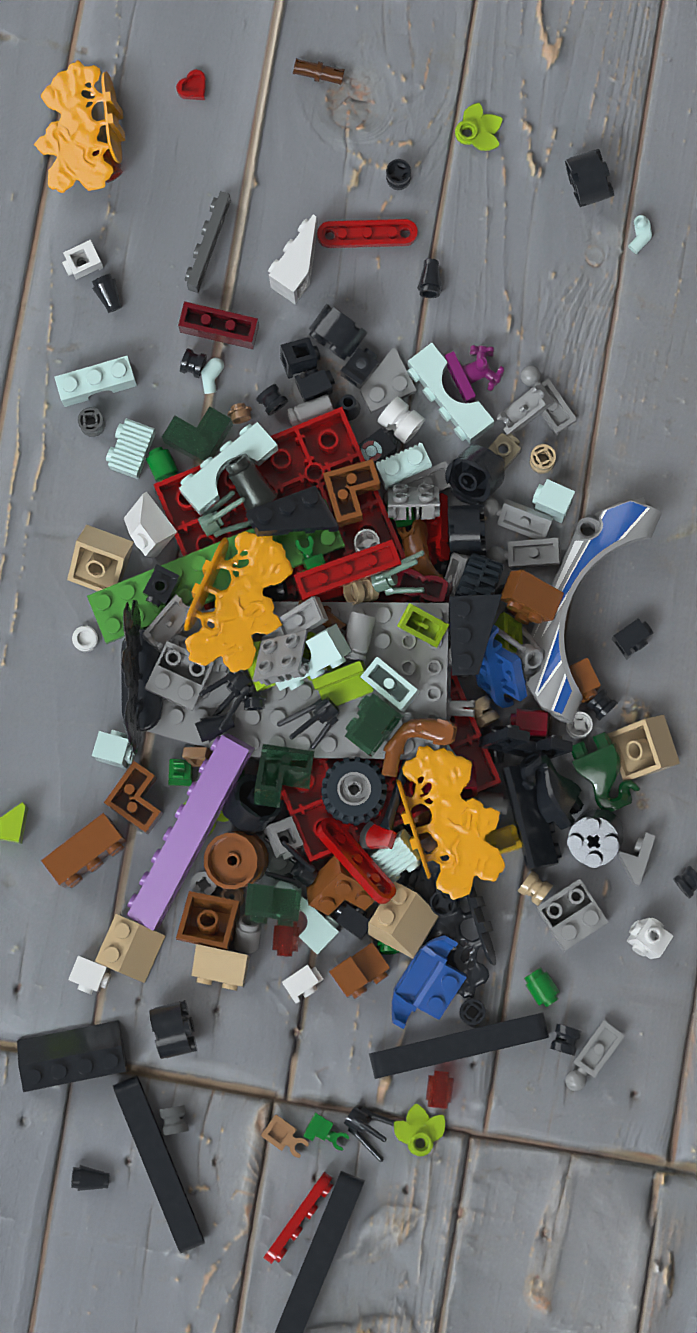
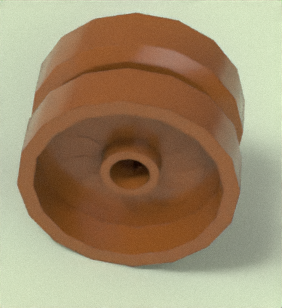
(222, 864)

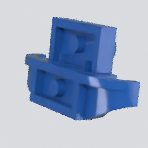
(501, 673)
(427, 982)

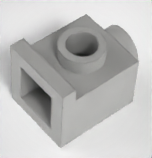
(283, 829)

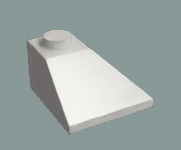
(149, 526)

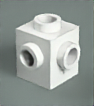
(649, 938)

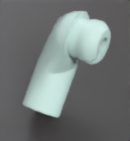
(643, 234)
(209, 374)

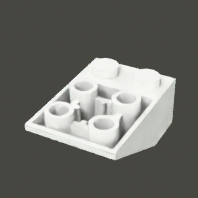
(293, 271)

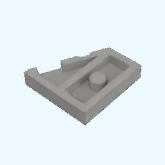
(387, 383)

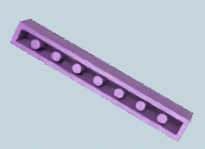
(190, 831)

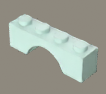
(469, 418)
(201, 488)

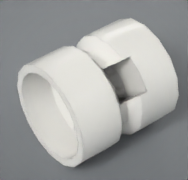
(401, 420)

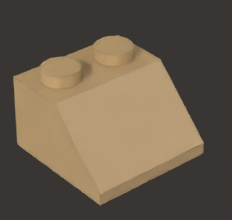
(99, 559)
(645, 747)
(403, 921)
(130, 948)
(220, 966)

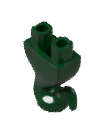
(602, 770)

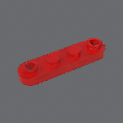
(367, 233)
(356, 860)
(306, 1210)

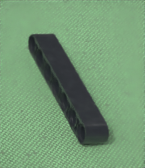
(458, 1045)
(158, 1164)
(320, 1254)

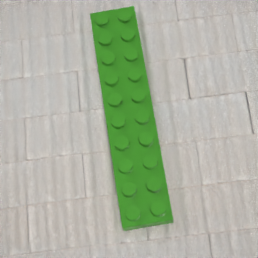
(111, 601)

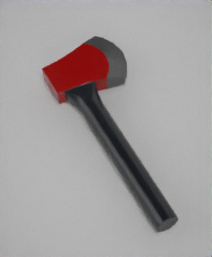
(383, 836)

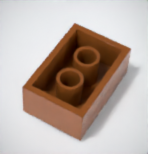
(84, 851)

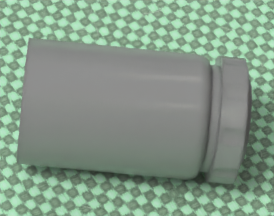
(309, 410)
(359, 635)

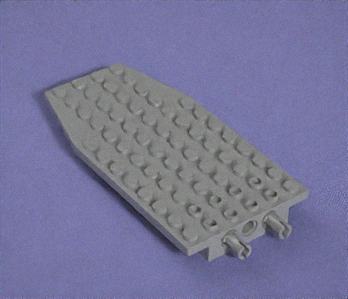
(409, 656)

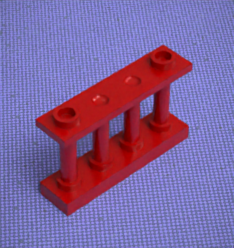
(330, 578)

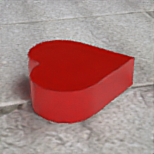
(193, 86)

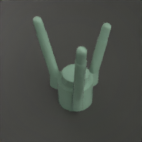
(212, 519)
(386, 580)

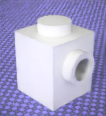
(89, 975)

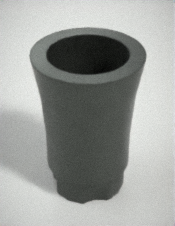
(249, 482)

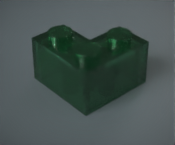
(201, 441)
(374, 724)
(281, 768)
(273, 903)

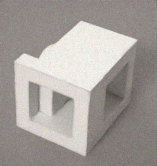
(81, 252)
(302, 983)

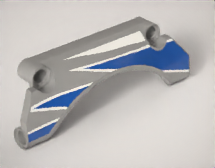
(615, 528)

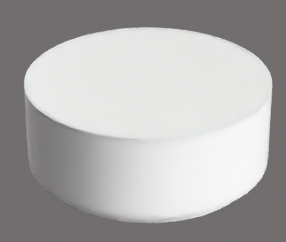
(85, 638)

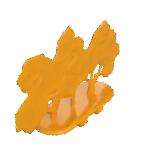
(76, 132)
(239, 608)
(455, 823)

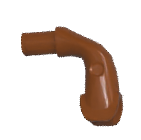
(415, 541)
(437, 730)

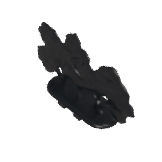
(138, 658)
(450, 927)

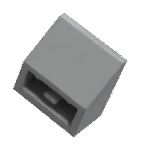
(177, 677)
(571, 915)

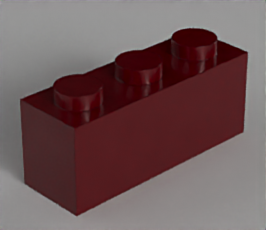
(218, 325)

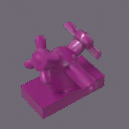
(466, 375)

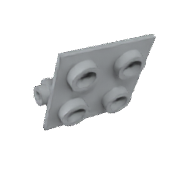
(423, 496)
(281, 659)

